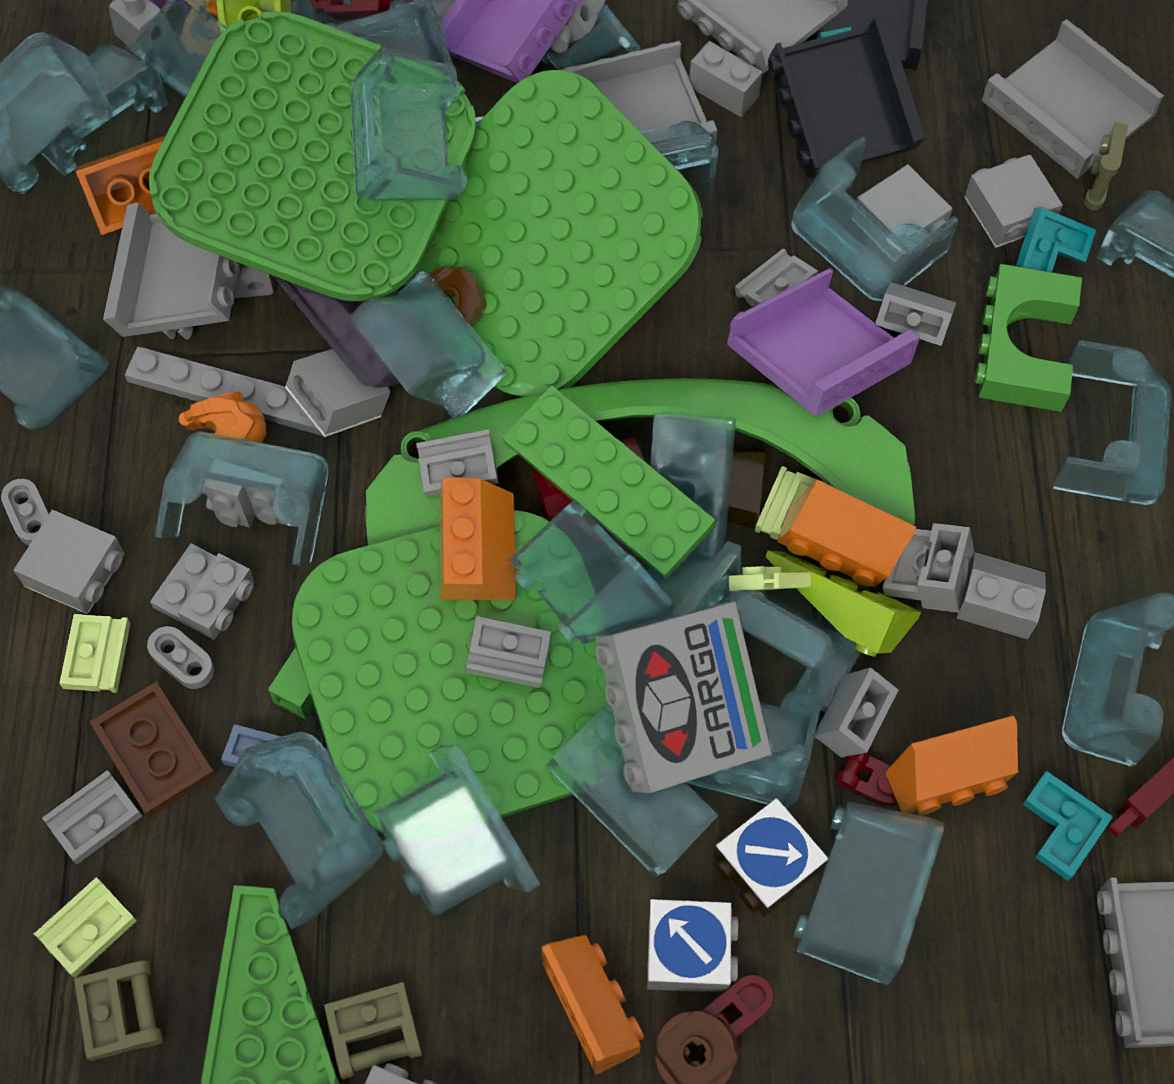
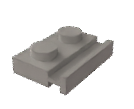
(774, 278)
(456, 457)
(507, 652)
(91, 817)

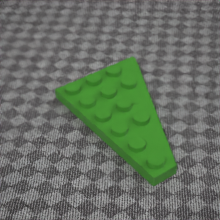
(262, 1007)

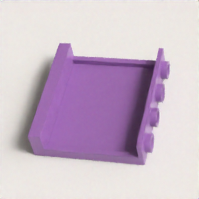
(505, 34)
(818, 345)

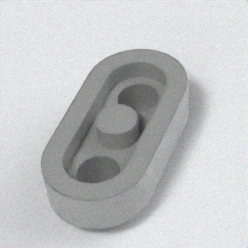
(26, 515)
(183, 657)

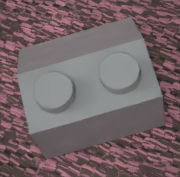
(1003, 596)

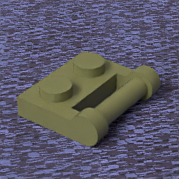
(1106, 165)
(104, 1013)
(367, 1017)

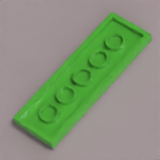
(609, 482)

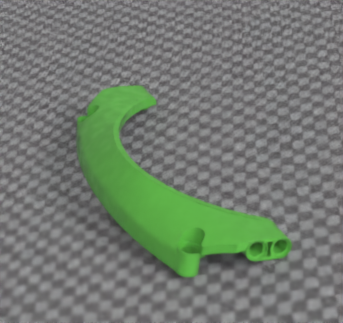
(849, 456)

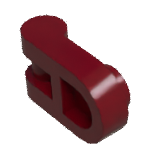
(878, 787)
(749, 997)

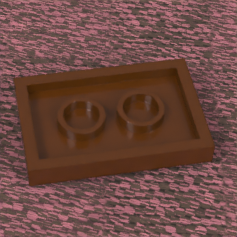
(152, 749)

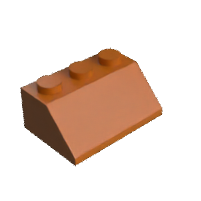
(118, 181)
(845, 534)
(476, 540)
(955, 767)
(592, 1002)

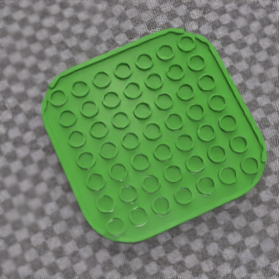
(268, 163)
(564, 228)
(393, 685)

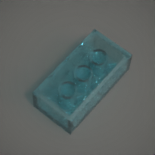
(697, 459)
(650, 825)

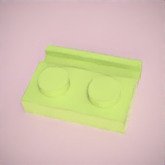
(784, 492)
(768, 579)
(95, 653)
(85, 927)

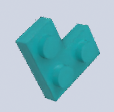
(1053, 235)
(1075, 820)

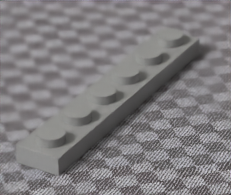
(202, 381)

